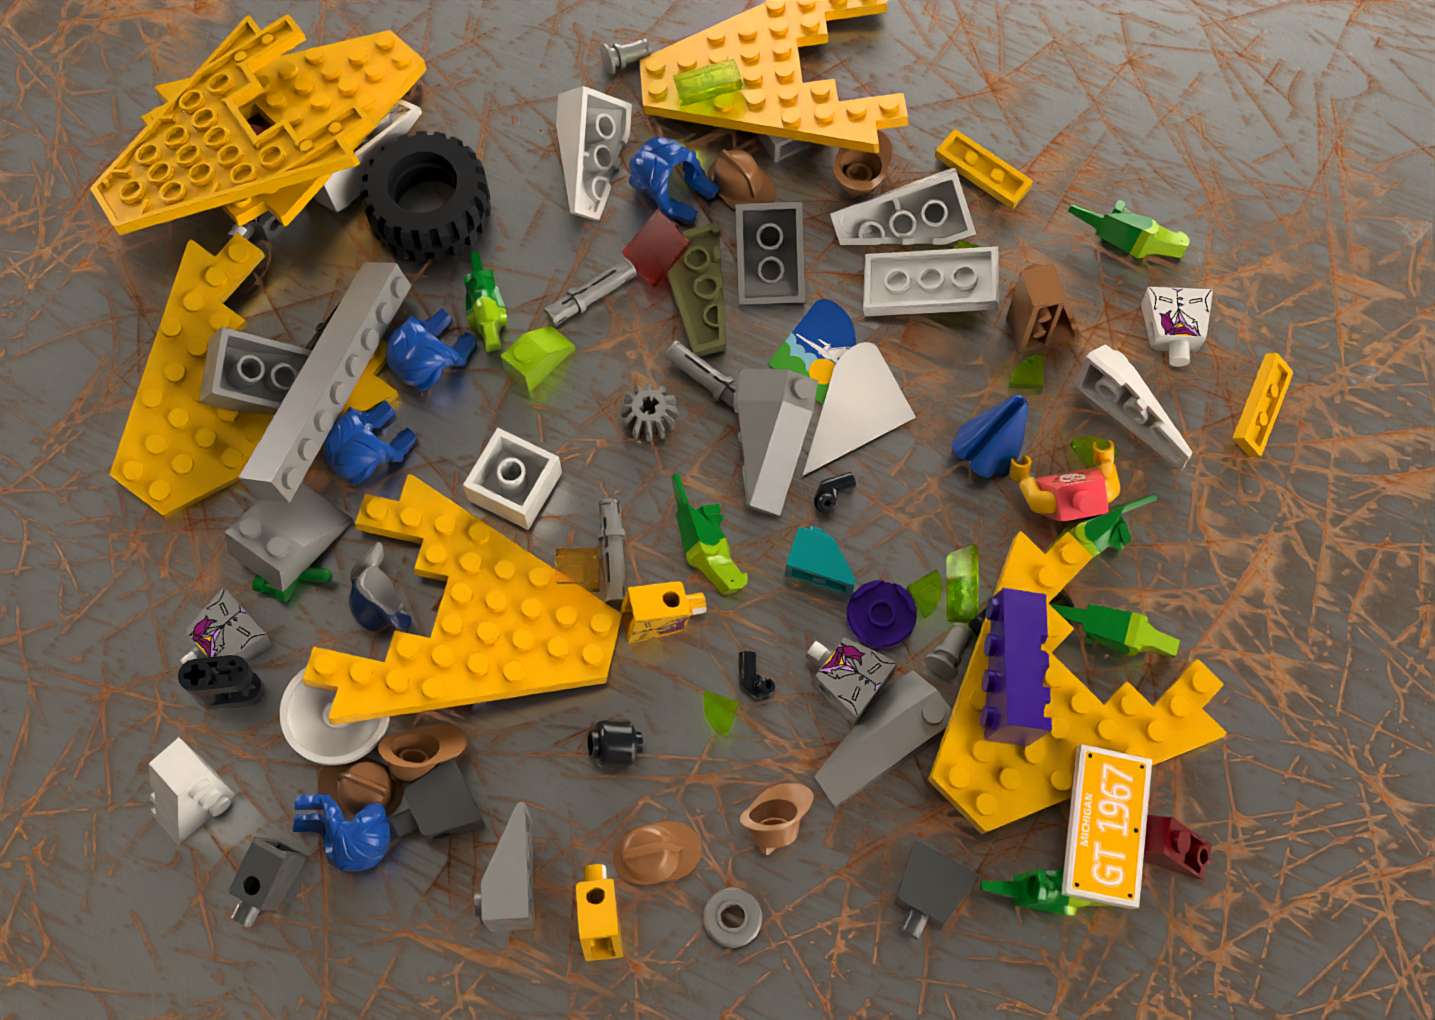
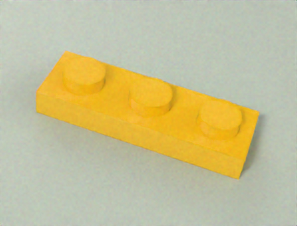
(983, 169)
(1263, 405)

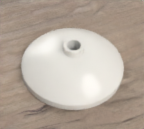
(308, 731)

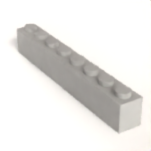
(325, 382)

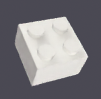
(512, 478)

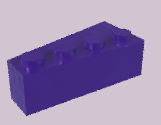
(1016, 668)

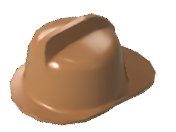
(862, 171)
(741, 179)
(420, 750)
(359, 784)
(777, 815)
(657, 853)

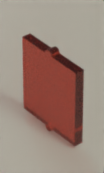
(656, 247)

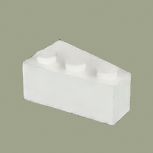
(185, 791)

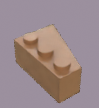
(1040, 310)

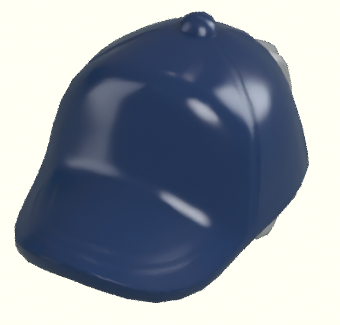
(373, 595)

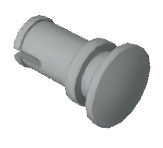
(624, 54)
(947, 656)

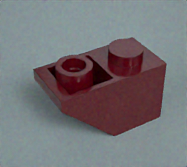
(1175, 847)

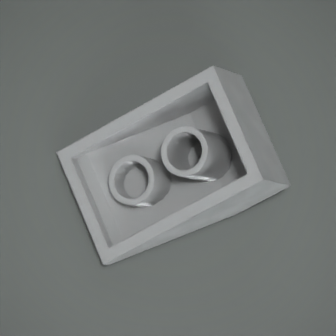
(770, 253)
(249, 372)
(285, 538)
(508, 882)

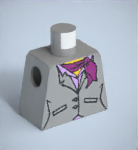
(226, 630)
(850, 676)

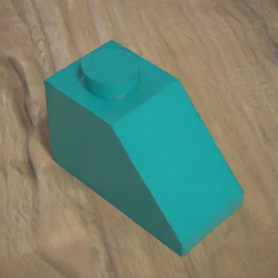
(819, 562)

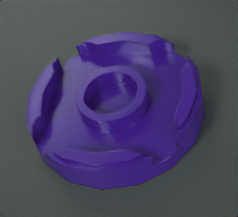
(881, 615)

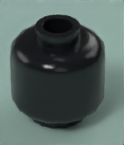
(614, 743)

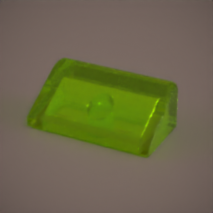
(708, 82)
(962, 584)

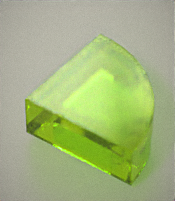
(1028, 374)
(1084, 449)
(926, 592)
(719, 712)

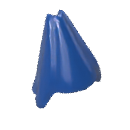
(993, 437)

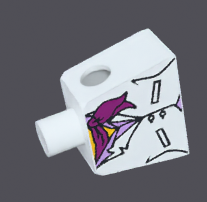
(1177, 320)

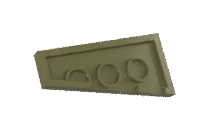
(699, 290)

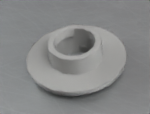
(732, 898)

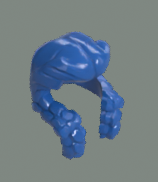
(652, 168)
(419, 356)
(353, 448)
(346, 844)

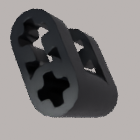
(213, 689)

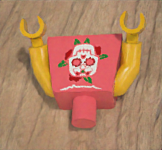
(1070, 493)

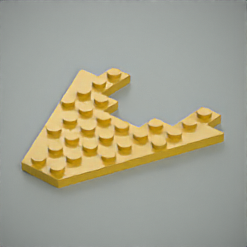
(311, 88)
(773, 91)
(205, 151)
(171, 442)
(497, 629)
(1008, 781)

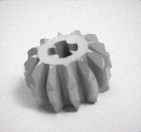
(651, 400)

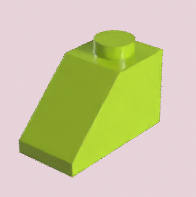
(535, 356)

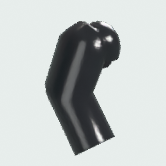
(829, 490)
(750, 680)

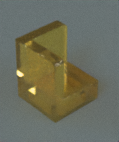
(578, 567)

